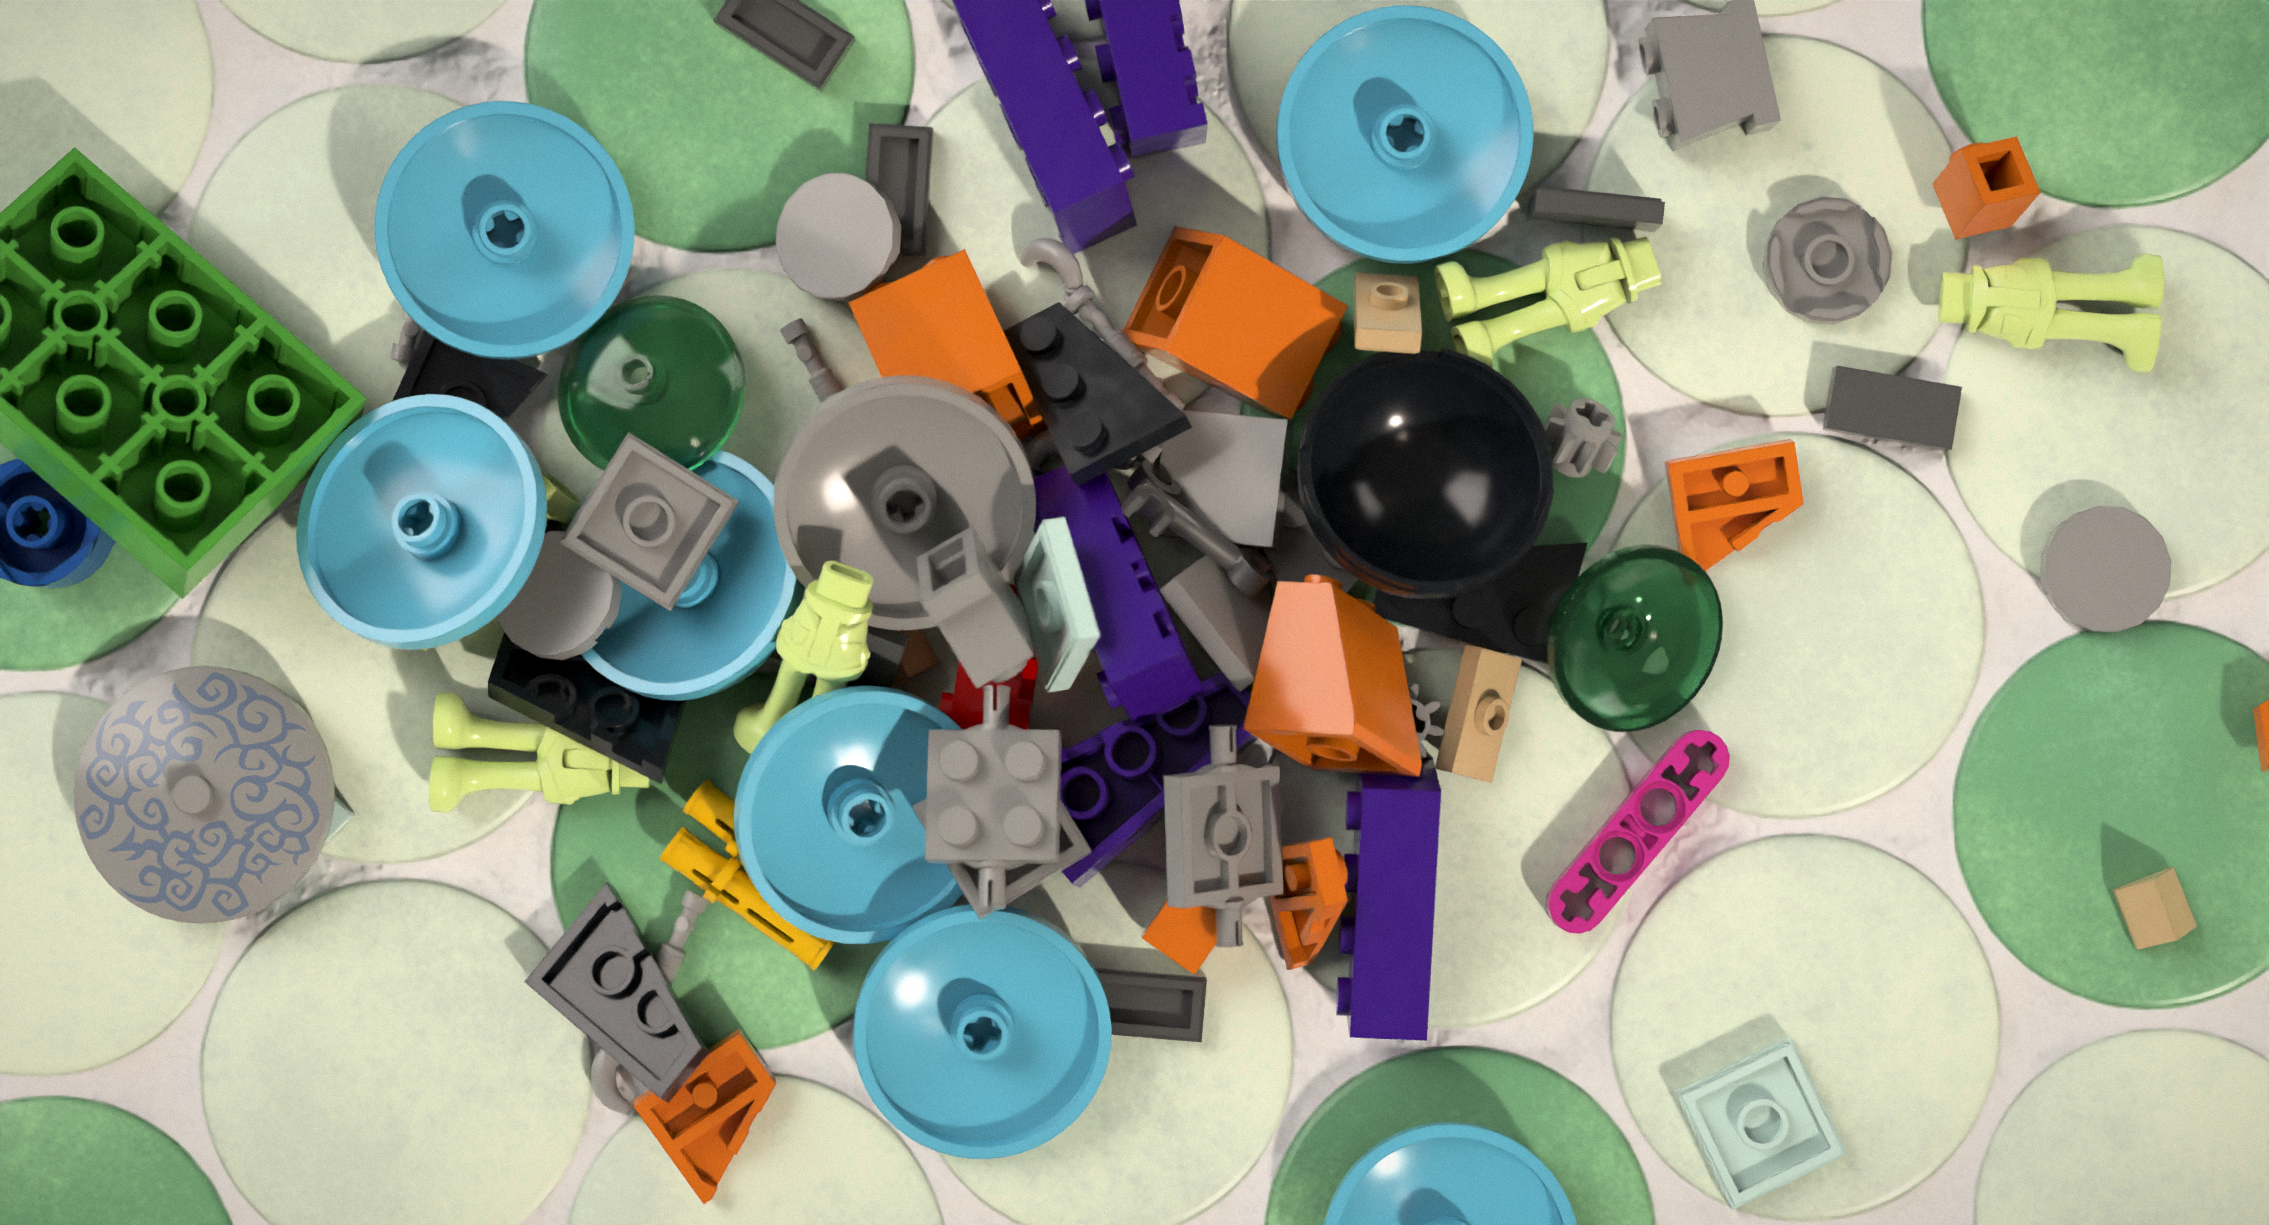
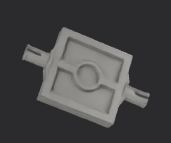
(993, 797)
(1223, 835)

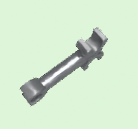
(1158, 506)

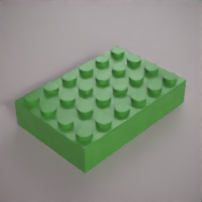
(150, 377)

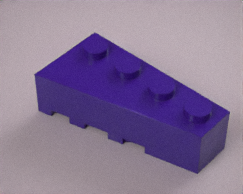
(1150, 74)
(1051, 117)
(1138, 639)
(1117, 776)
(1390, 904)

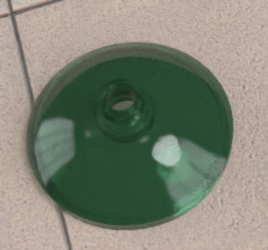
(681, 405)
(1655, 654)

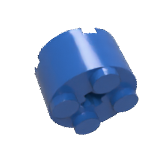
(64, 555)

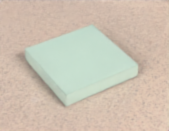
(1056, 605)
(1760, 1123)

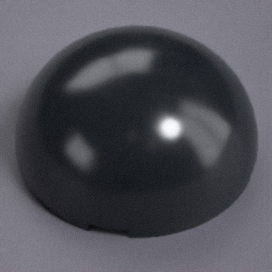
(1424, 473)

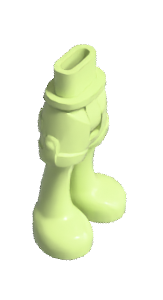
(1579, 287)
(2021, 300)
(820, 639)
(561, 771)

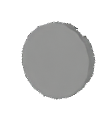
(838, 236)
(1827, 260)
(2105, 569)
(561, 603)

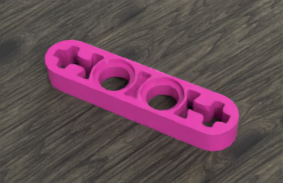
(1644, 837)

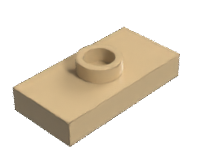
(1387, 313)
(1478, 713)

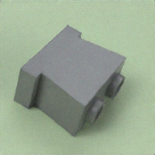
(1709, 74)
(975, 608)

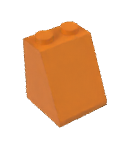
(1235, 321)
(946, 330)
(1333, 684)

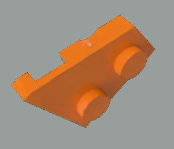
(1730, 497)
(1310, 898)
(710, 1112)

